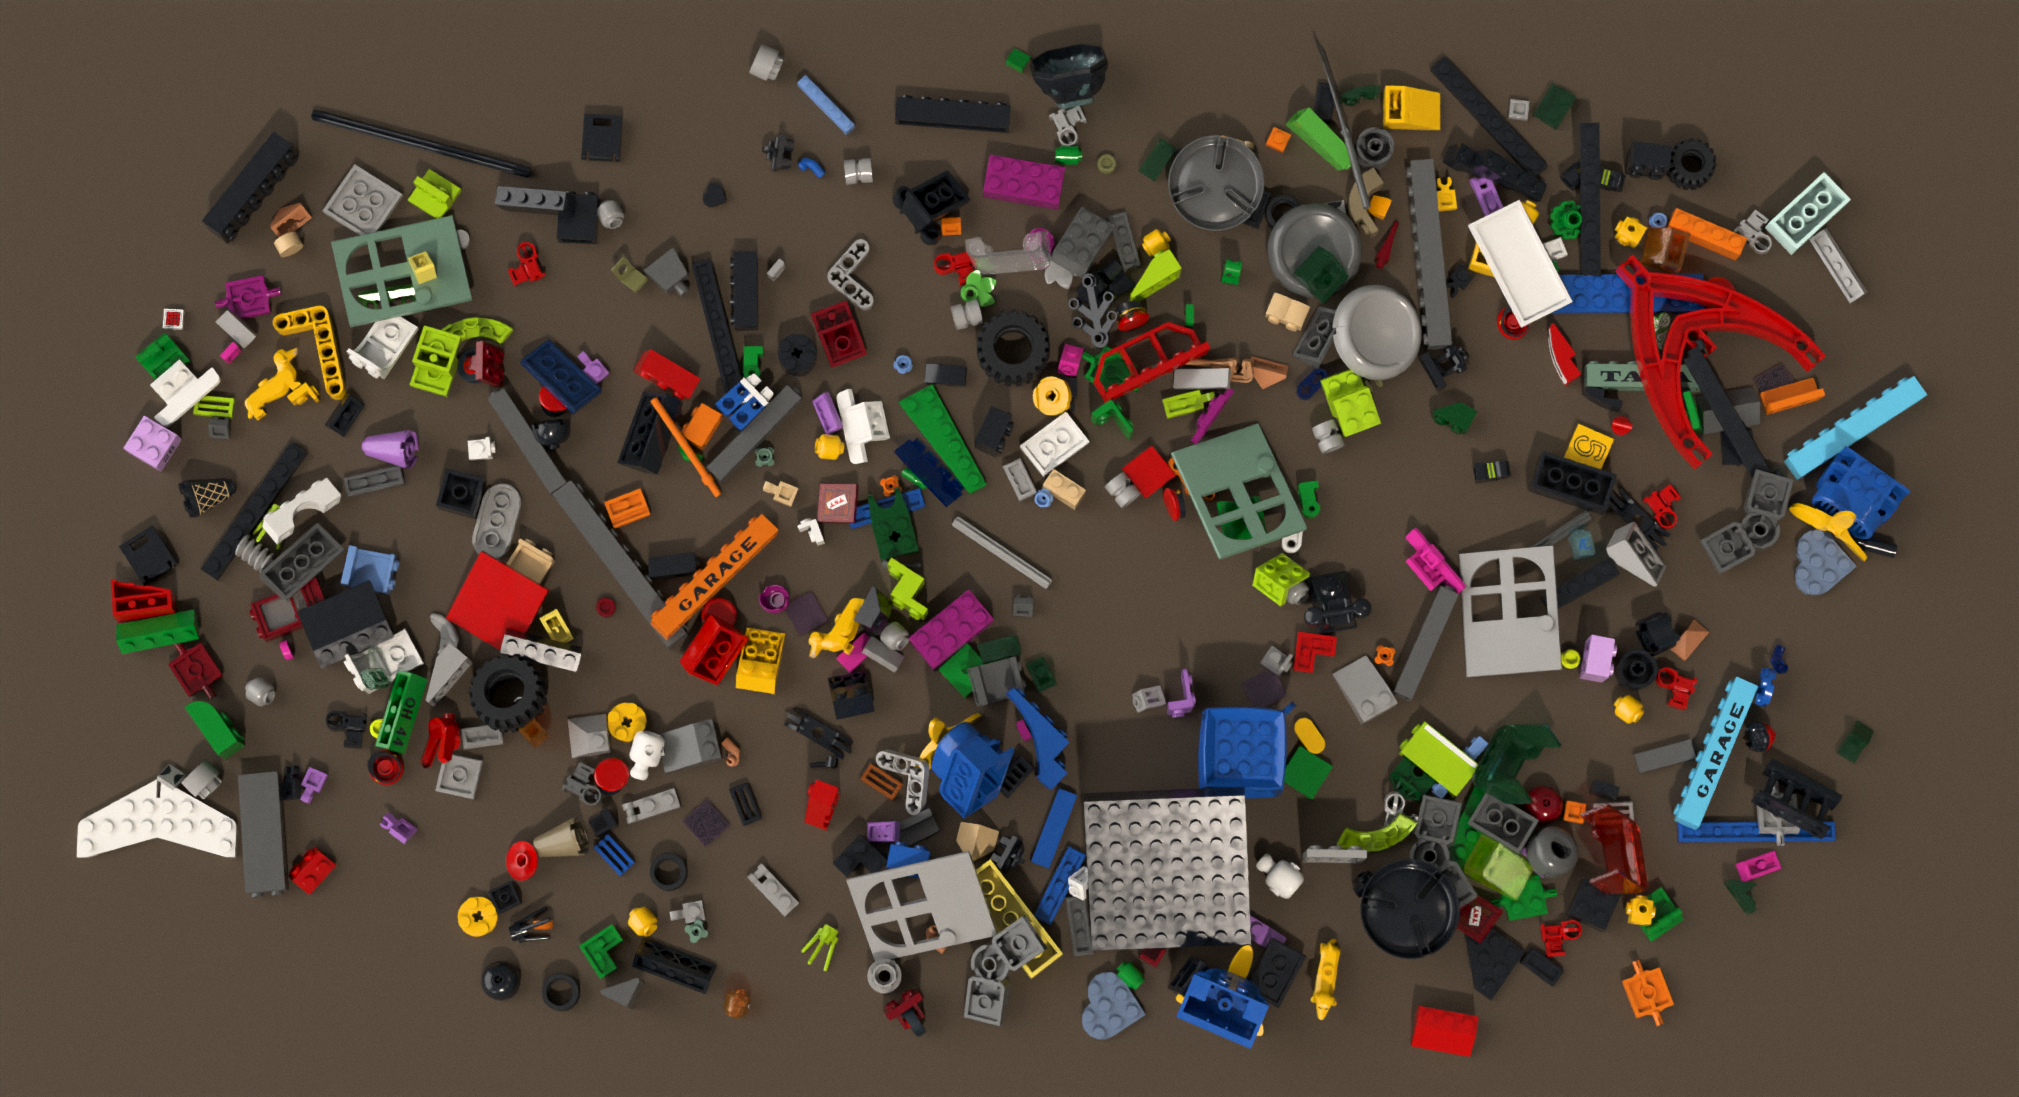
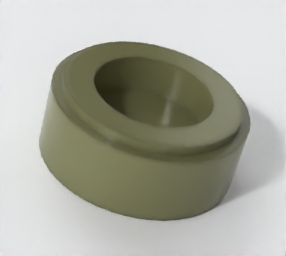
(1106, 164)

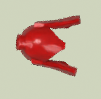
(449, 733)

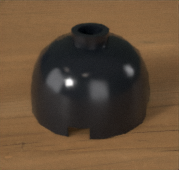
(552, 432)
(507, 987)

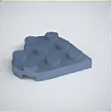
(1820, 563)
(1110, 1007)

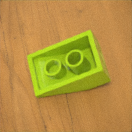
(1159, 274)

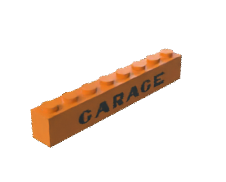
(714, 576)

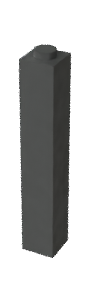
(754, 433)
(525, 440)
(1425, 643)

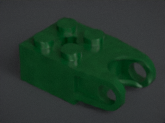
(889, 521)

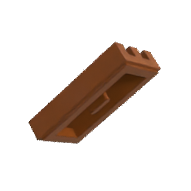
(895, 790)

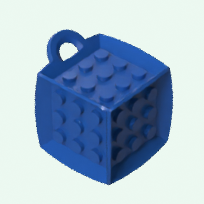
(1244, 749)

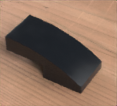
(945, 374)
(1597, 397)

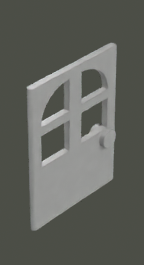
(1511, 643)
(951, 896)

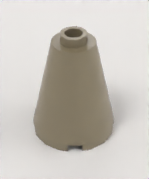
(563, 840)

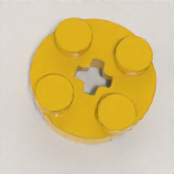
(1043, 390)
(617, 716)
(483, 926)

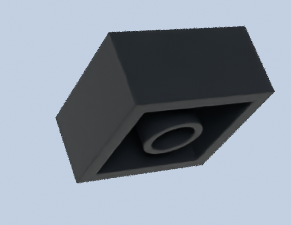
(1604, 790)
(505, 897)

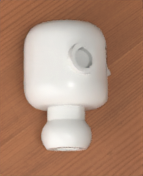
(646, 752)
(1282, 877)

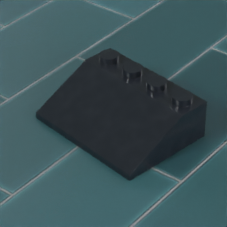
(345, 624)

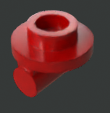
(1621, 425)

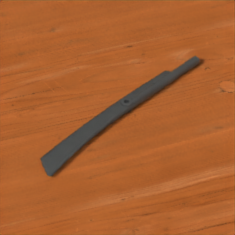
(1346, 130)

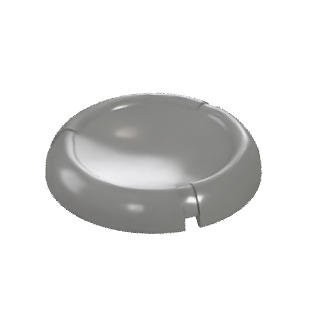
(1377, 332)

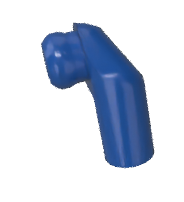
(813, 165)

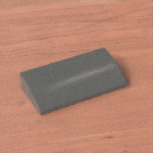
(301, 562)

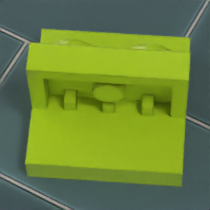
(434, 194)

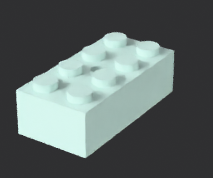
(1820, 201)

